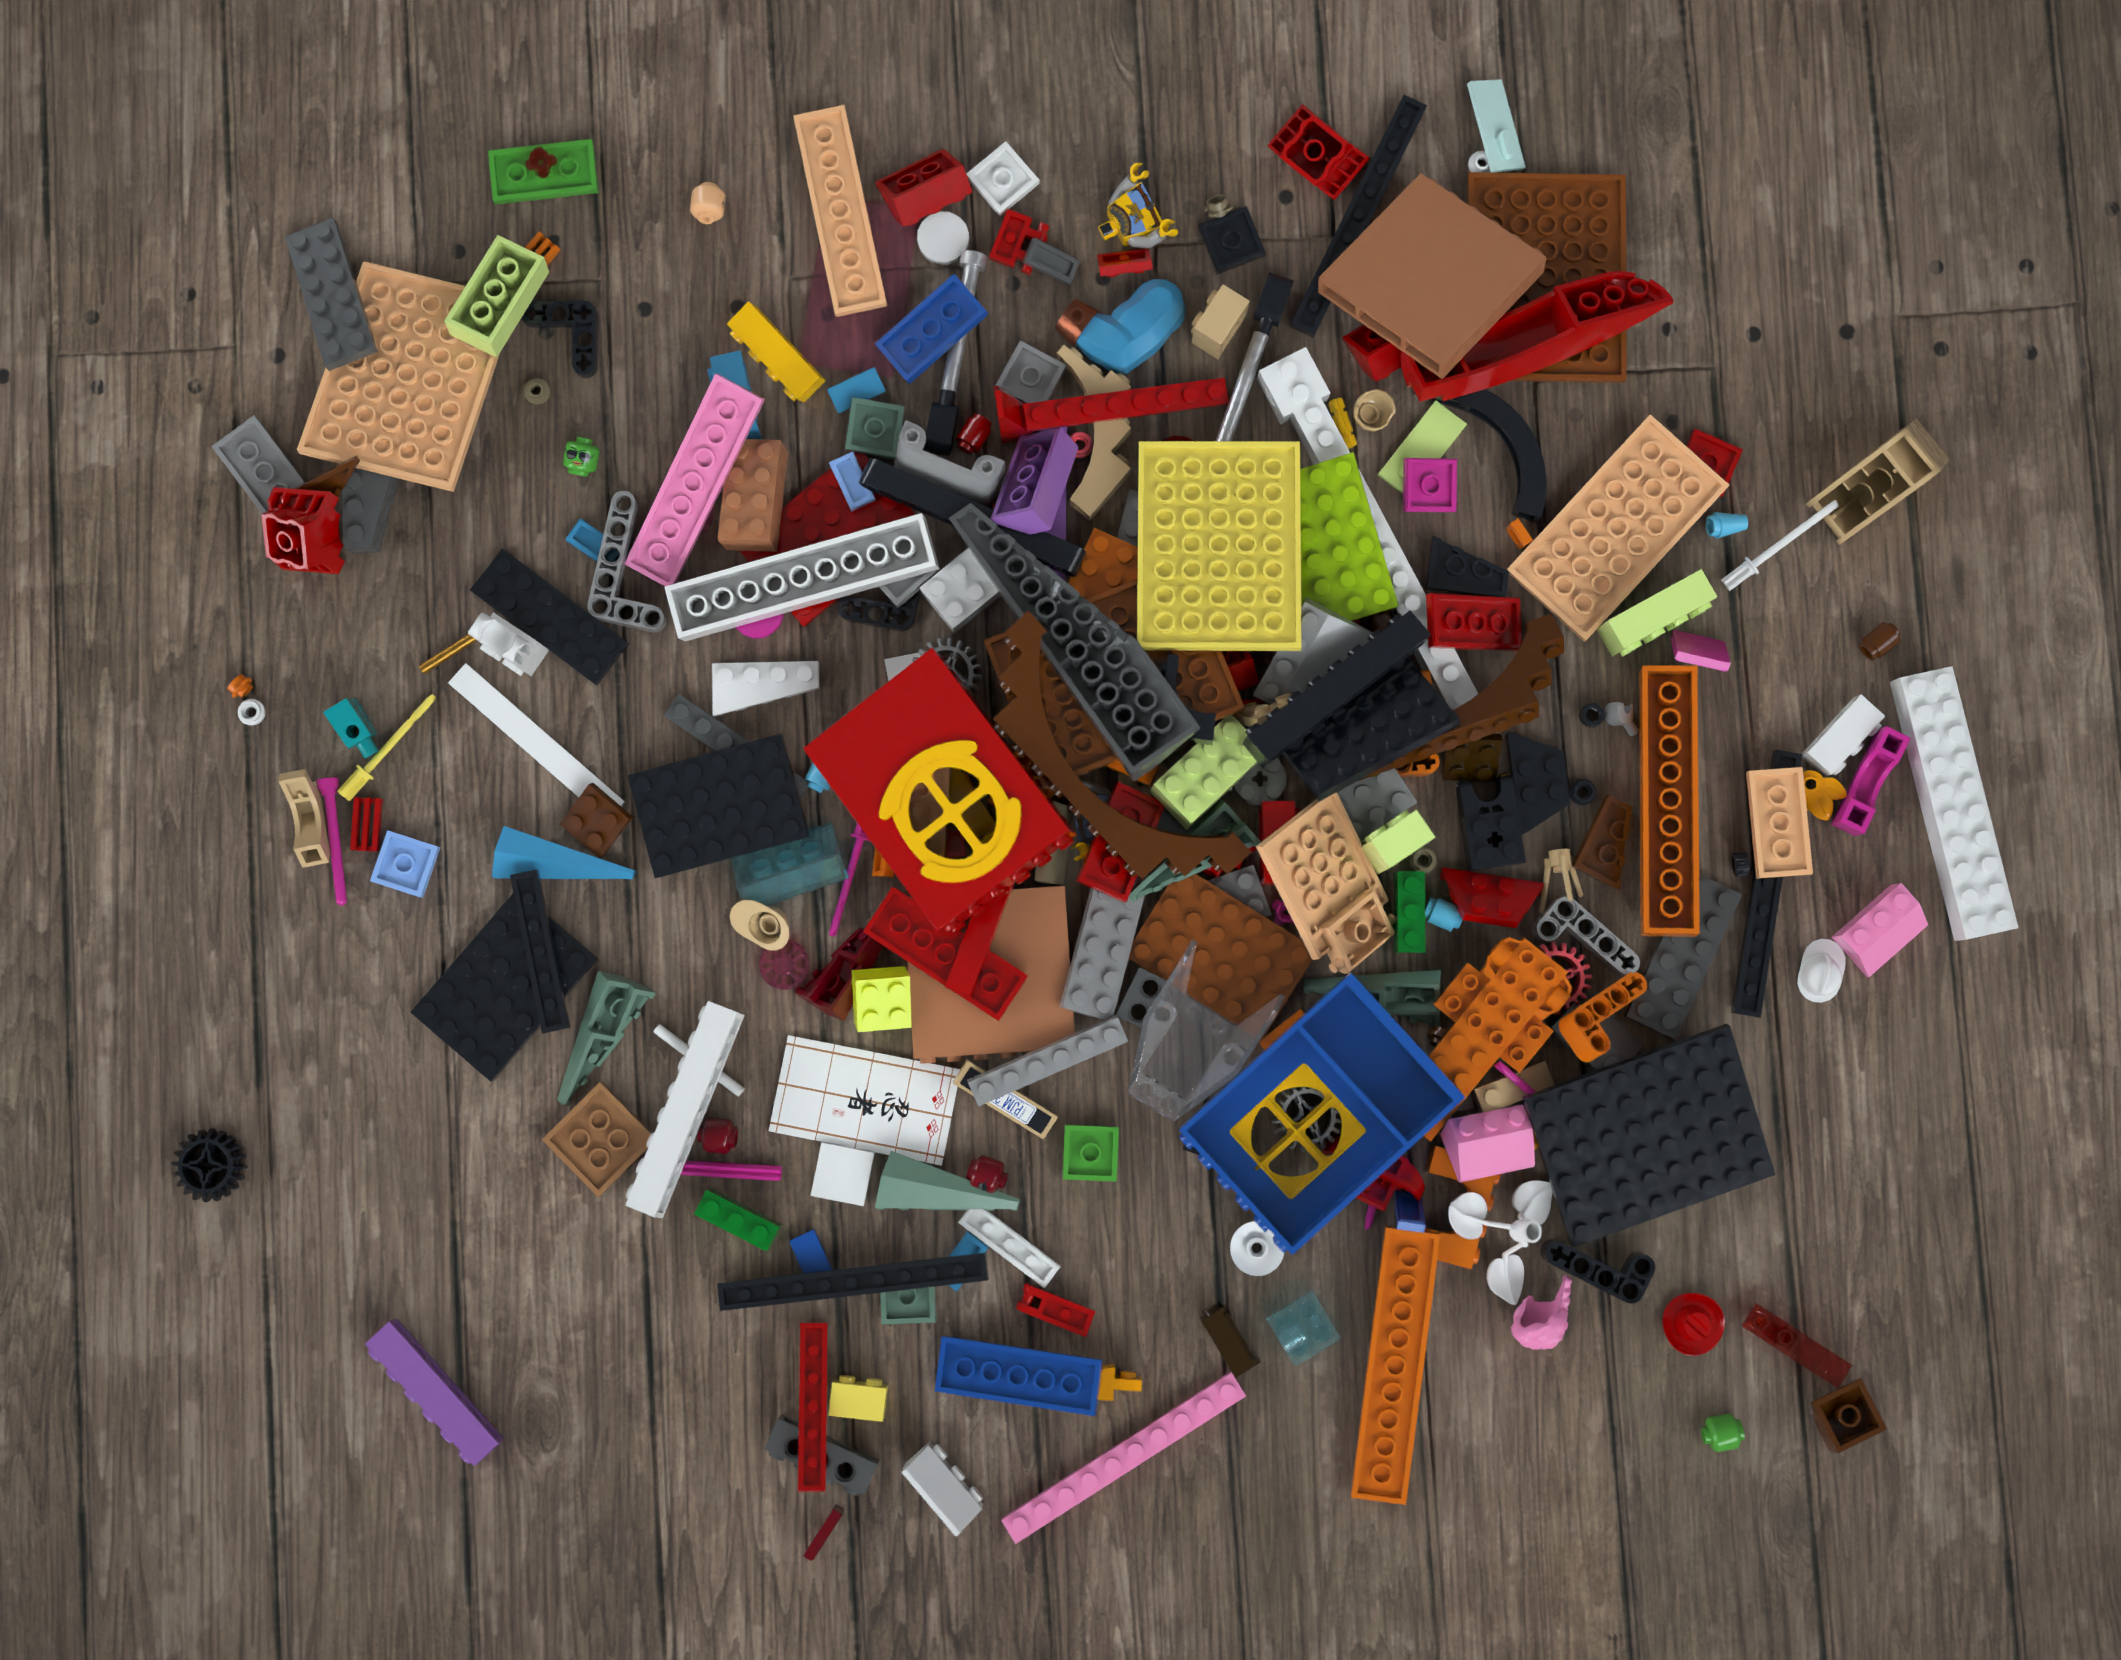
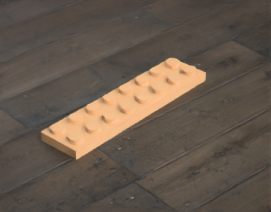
(840, 211)

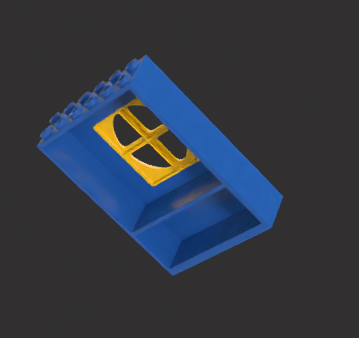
(1365, 1070)

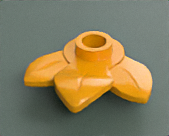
(1820, 797)

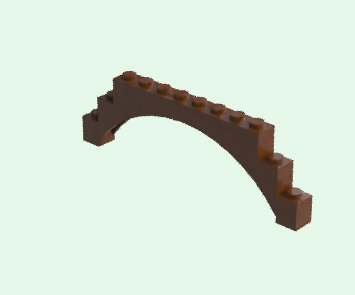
(1506, 700)
(1135, 842)

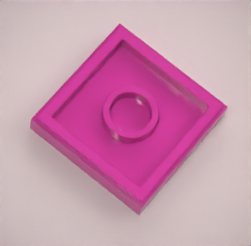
(1429, 485)
(1700, 650)

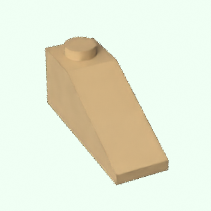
(1503, 1092)

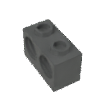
(1136, 996)

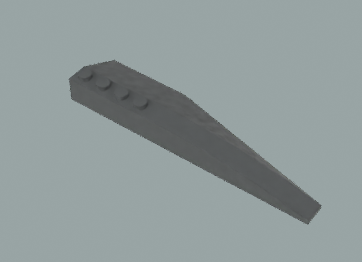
(1087, 650)

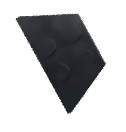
(1538, 780)

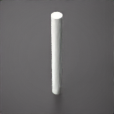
(682, 1047)

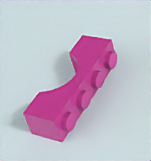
(1877, 762)

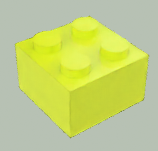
(881, 999)

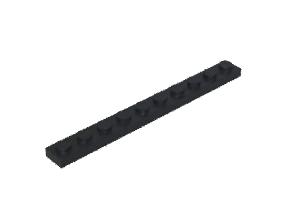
(1362, 206)
(1760, 926)
(853, 1281)

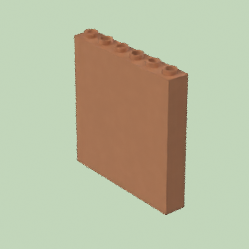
(1431, 275)
(1034, 941)

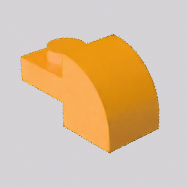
(1109, 1382)

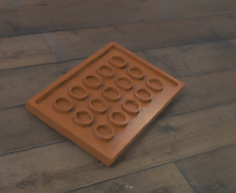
(1238, 953)

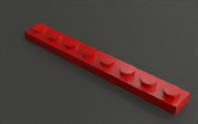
(1124, 404)

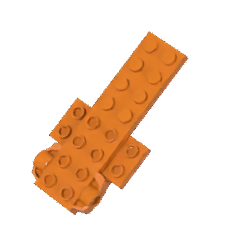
(1497, 1014)

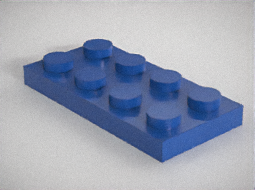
(931, 328)

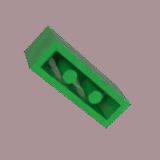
(1409, 912)
(738, 1219)

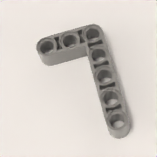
(616, 570)

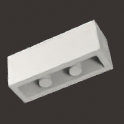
(1843, 736)

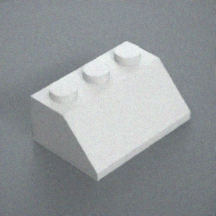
(943, 1487)

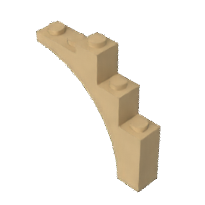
(1105, 469)

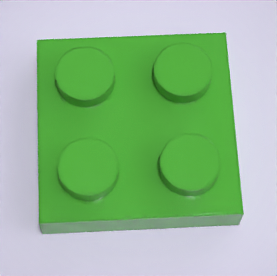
(1090, 1153)

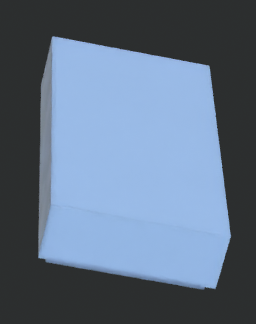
(848, 475)

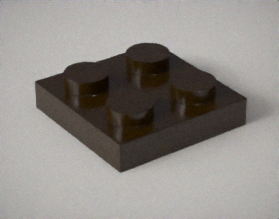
(1473, 760)

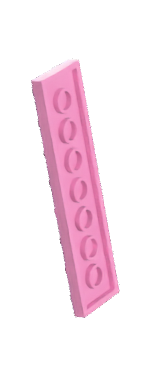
(694, 480)

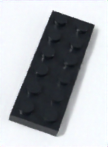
(549, 617)

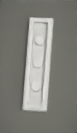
(1010, 1245)

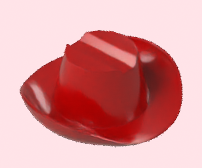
(1693, 1323)

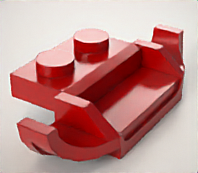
(1397, 1176)

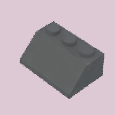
(1622, 1042)

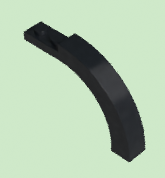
(1520, 443)

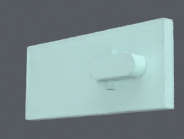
(1496, 125)

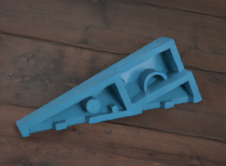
(522, 852)

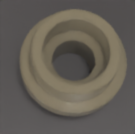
(542, 397)
(1431, 859)

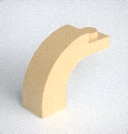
(309, 817)

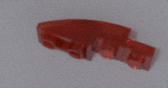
(1796, 1345)

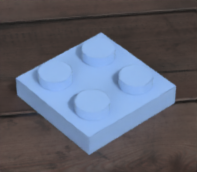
(405, 864)

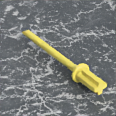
(361, 775)

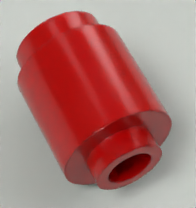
(973, 434)

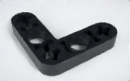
(578, 325)
(908, 607)

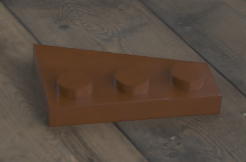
(1604, 843)

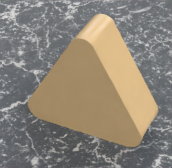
(1881, 480)

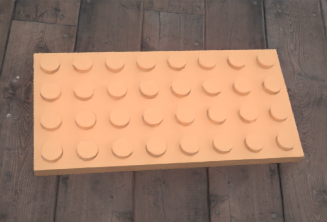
(1617, 528)

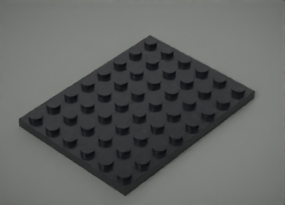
(1649, 1135)

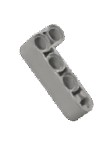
(1591, 939)

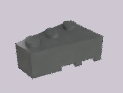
(366, 510)

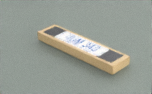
(1012, 1105)

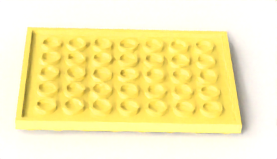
(1219, 546)

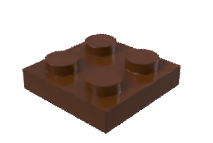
(596, 820)

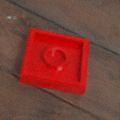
(1716, 453)

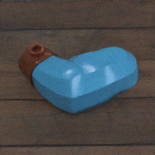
(1132, 330)

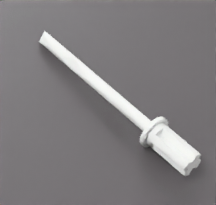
(1749, 567)

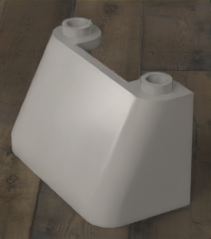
(979, 484)

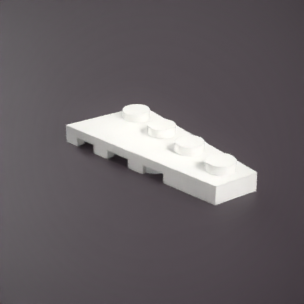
(756, 683)

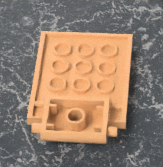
(1328, 884)

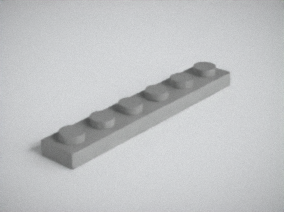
(1047, 1060)

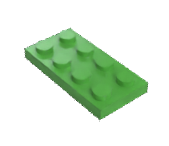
(571, 176)

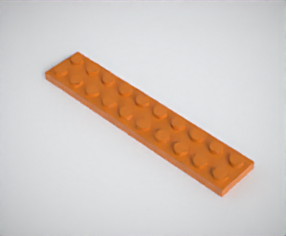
(1395, 1365)

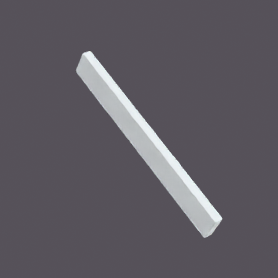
(526, 732)

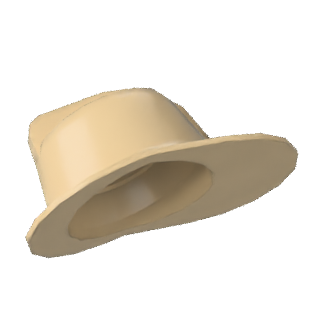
(760, 924)

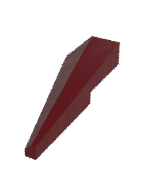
(832, 986)

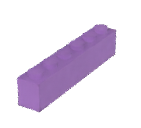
(434, 1392)

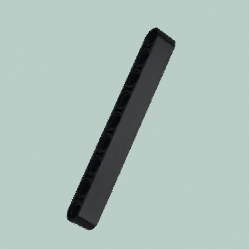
(943, 504)

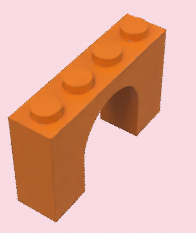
(1452, 1247)

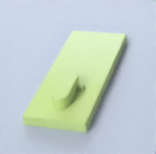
(1427, 440)

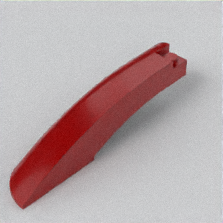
(1544, 333)

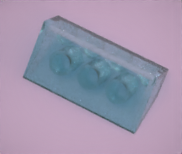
(791, 867)

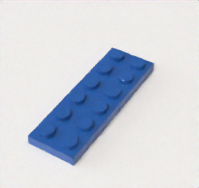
(1019, 1375)

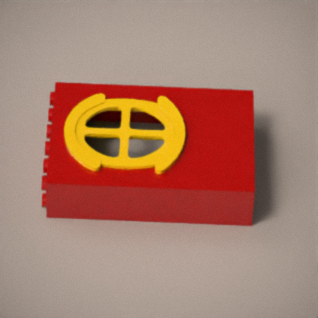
(898, 740)

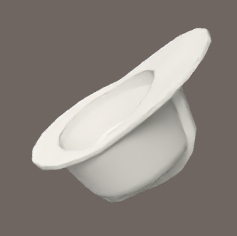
(1821, 970)

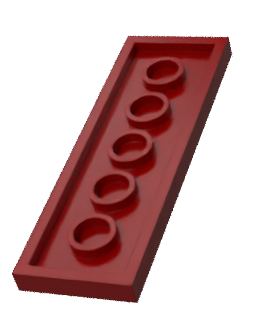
(909, 933)

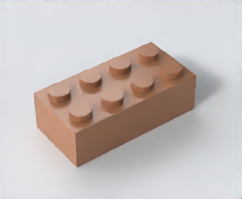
(754, 497)

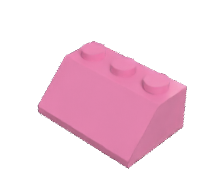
(1881, 928)
(1489, 1143)

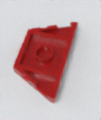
(1490, 897)

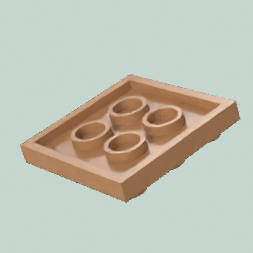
(599, 1139)

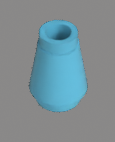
(1725, 524)

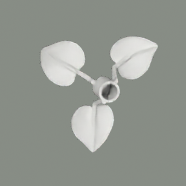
(1467, 1219)

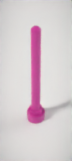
(328, 789)

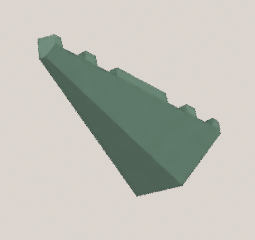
(1215, 822)
(1398, 993)
(608, 1012)
(917, 1185)

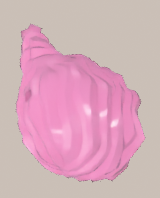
(1542, 1323)

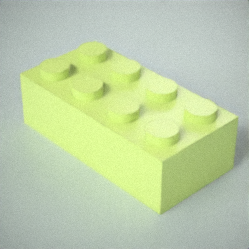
(497, 296)
(1663, 610)
(1205, 773)
(1396, 840)

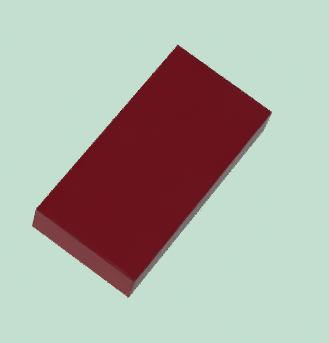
(824, 1532)

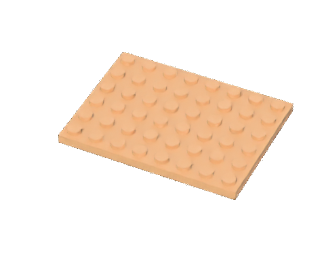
(414, 399)

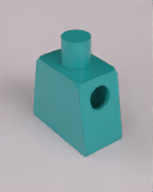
(345, 717)

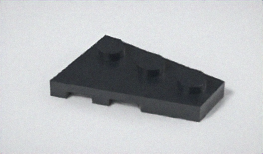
(1462, 573)

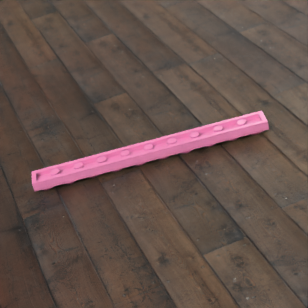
(1123, 1457)

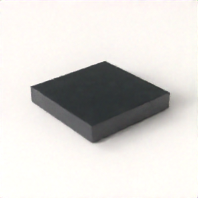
(1231, 240)

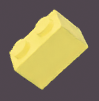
(858, 1399)

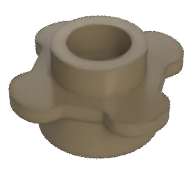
(1217, 206)

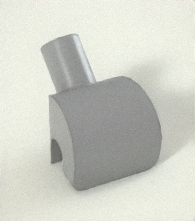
(1618, 714)

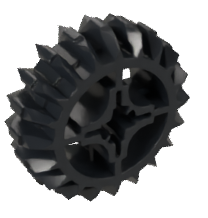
(211, 1155)

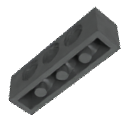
(838, 1452)

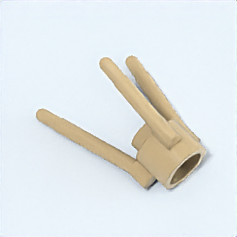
(1561, 862)

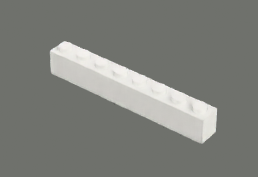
(684, 1110)

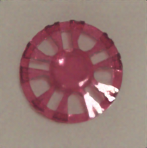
(784, 965)

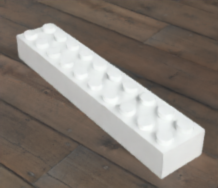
(802, 577)
(1953, 804)

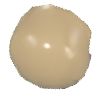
(1373, 410)

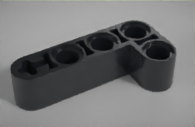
(1594, 1268)

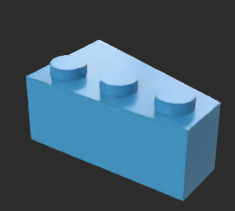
(734, 368)

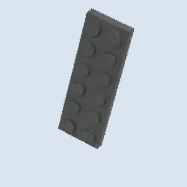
(331, 294)
(1682, 963)

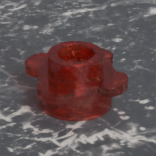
(537, 155)

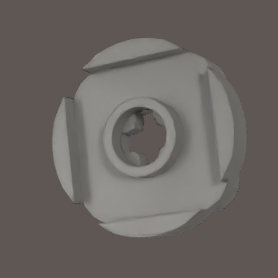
(1269, 790)

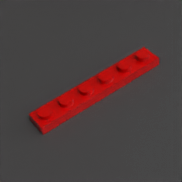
(812, 1407)

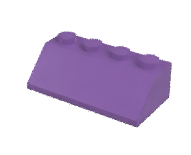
(1035, 481)

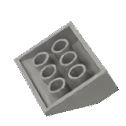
(1323, 641)

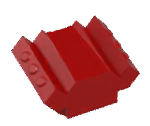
(1318, 152)
(303, 531)

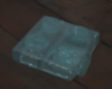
(1303, 1328)

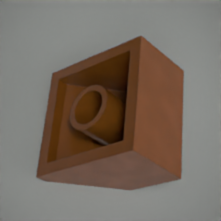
(1847, 1416)

